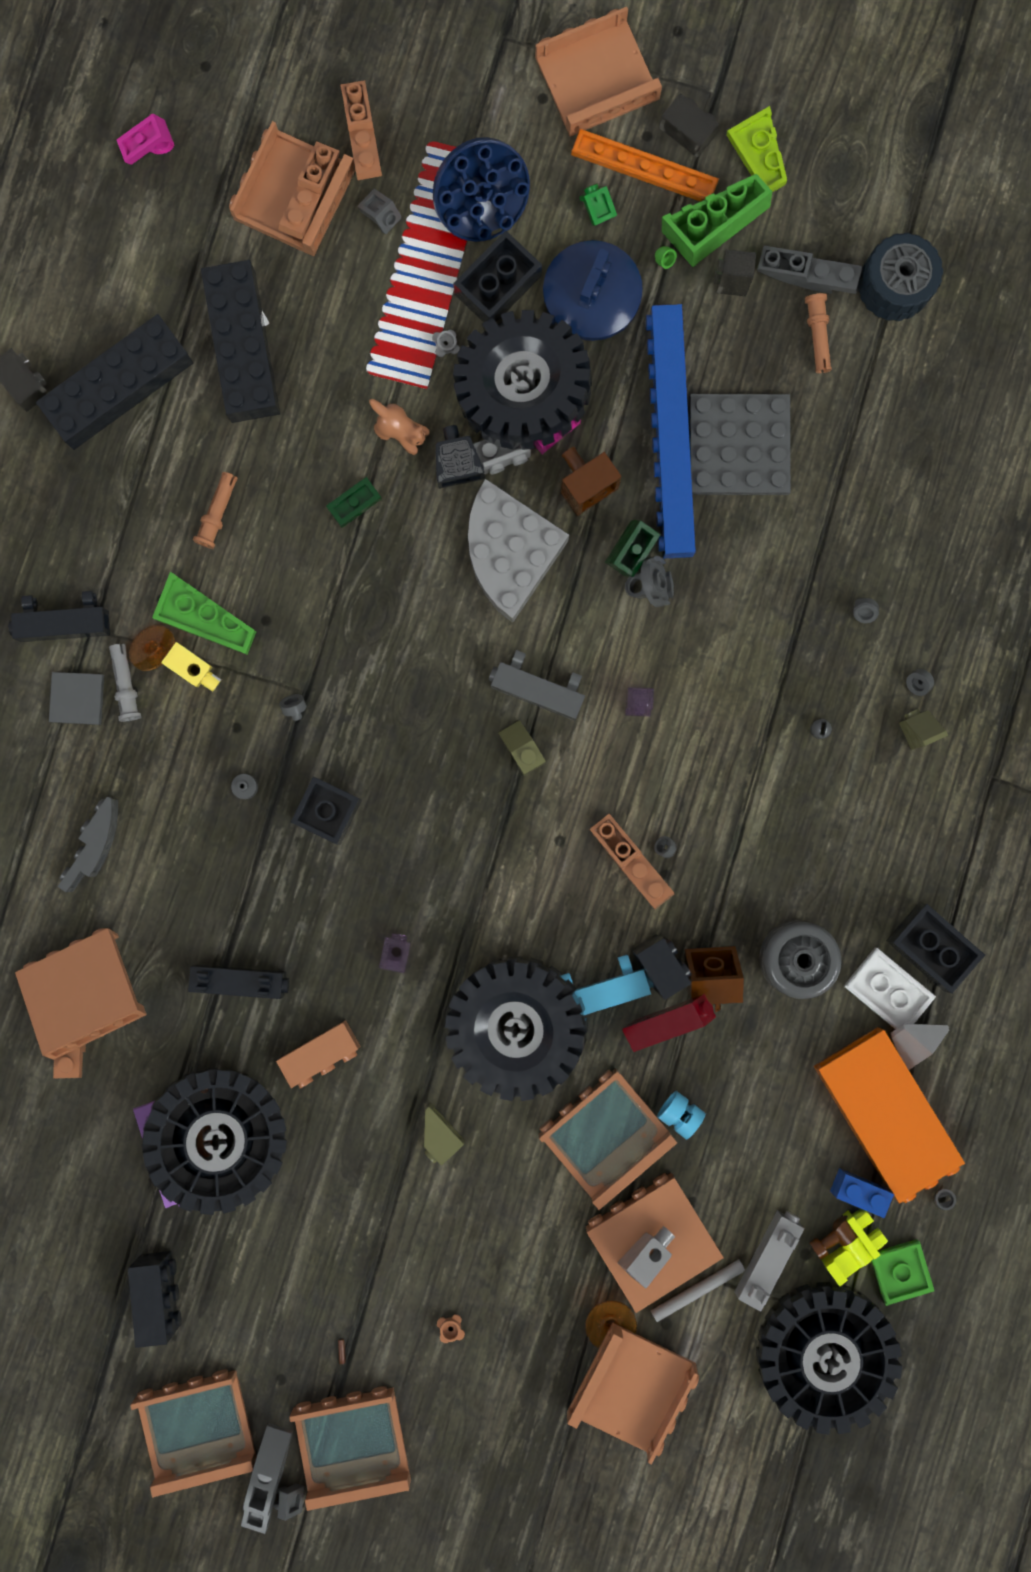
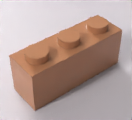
(319, 1055)

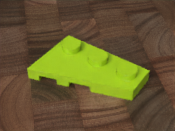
(758, 148)

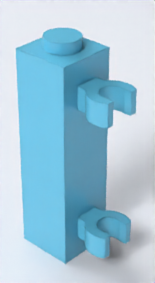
(614, 990)

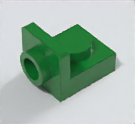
(598, 204)

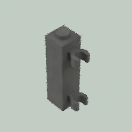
(536, 690)

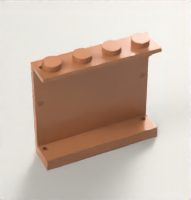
(596, 72)
(634, 1390)

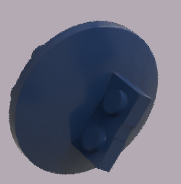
(481, 189)
(593, 289)

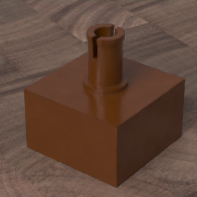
(588, 481)
(715, 974)

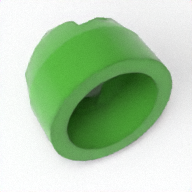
(665, 257)

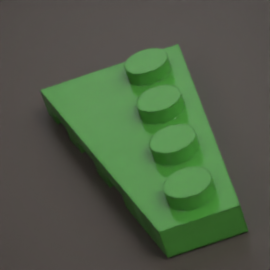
(196, 614)

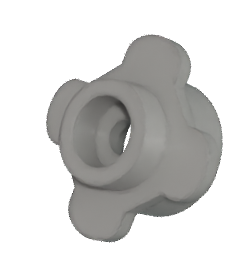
(450, 337)

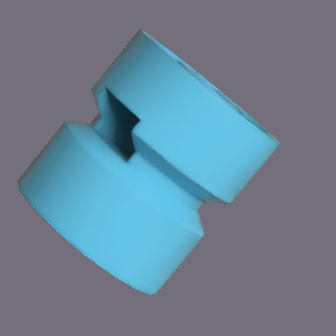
(673, 1110)

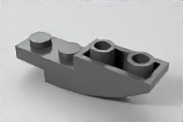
(808, 272)
(98, 837)
(266, 1478)

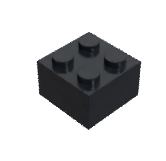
(326, 811)

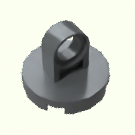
(656, 583)

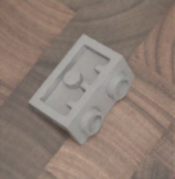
(495, 457)

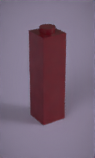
(669, 1023)

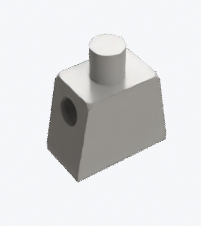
(639, 1263)

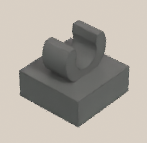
(290, 1501)

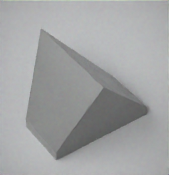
(917, 1041)

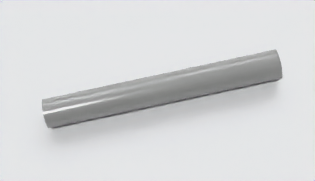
(697, 1290)

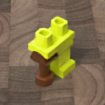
(856, 1247)

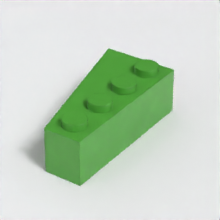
(710, 223)

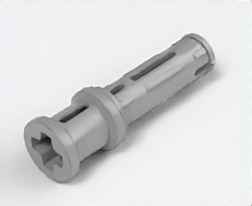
(125, 694)

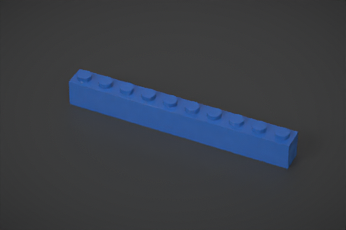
(671, 431)

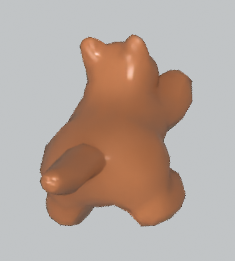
(395, 424)

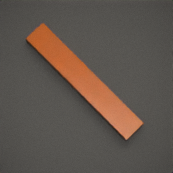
(643, 166)

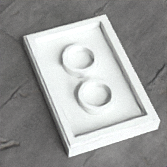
(889, 990)

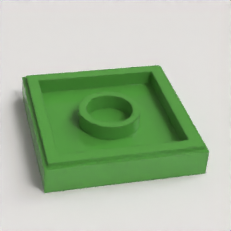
(902, 1272)

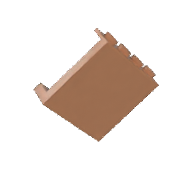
(272, 182)
(78, 994)
(648, 1212)

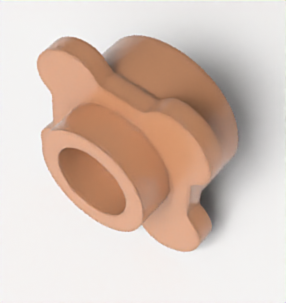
(450, 1336)

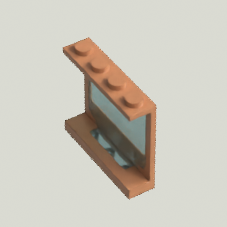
(607, 1137)
(196, 1432)
(351, 1448)

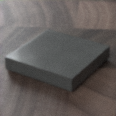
(76, 698)

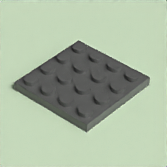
(740, 444)

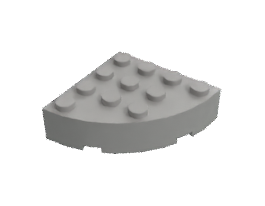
(510, 548)

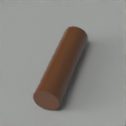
(341, 1350)

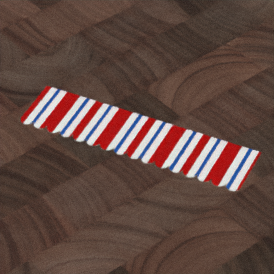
(420, 287)

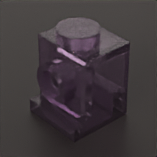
(639, 702)
(392, 962)

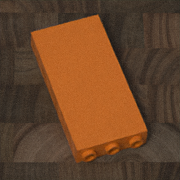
(889, 1115)

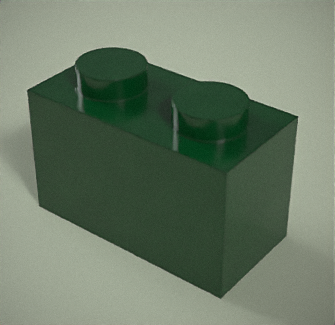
(632, 548)

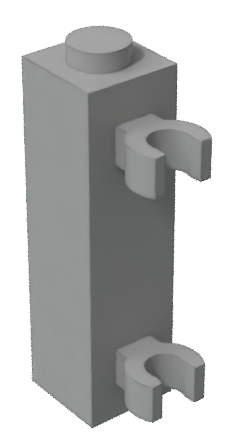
(769, 1260)

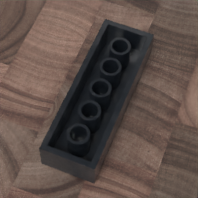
(240, 341)
(114, 382)

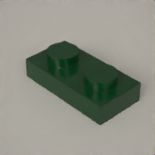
(354, 502)

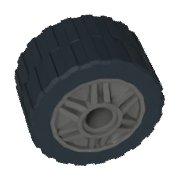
(900, 276)

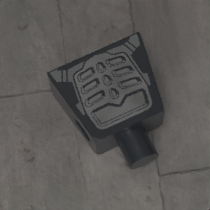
(457, 460)

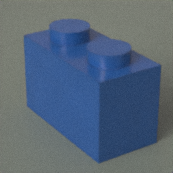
(861, 1193)

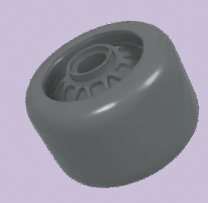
(780, 955)

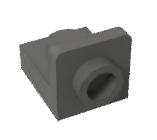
(380, 210)

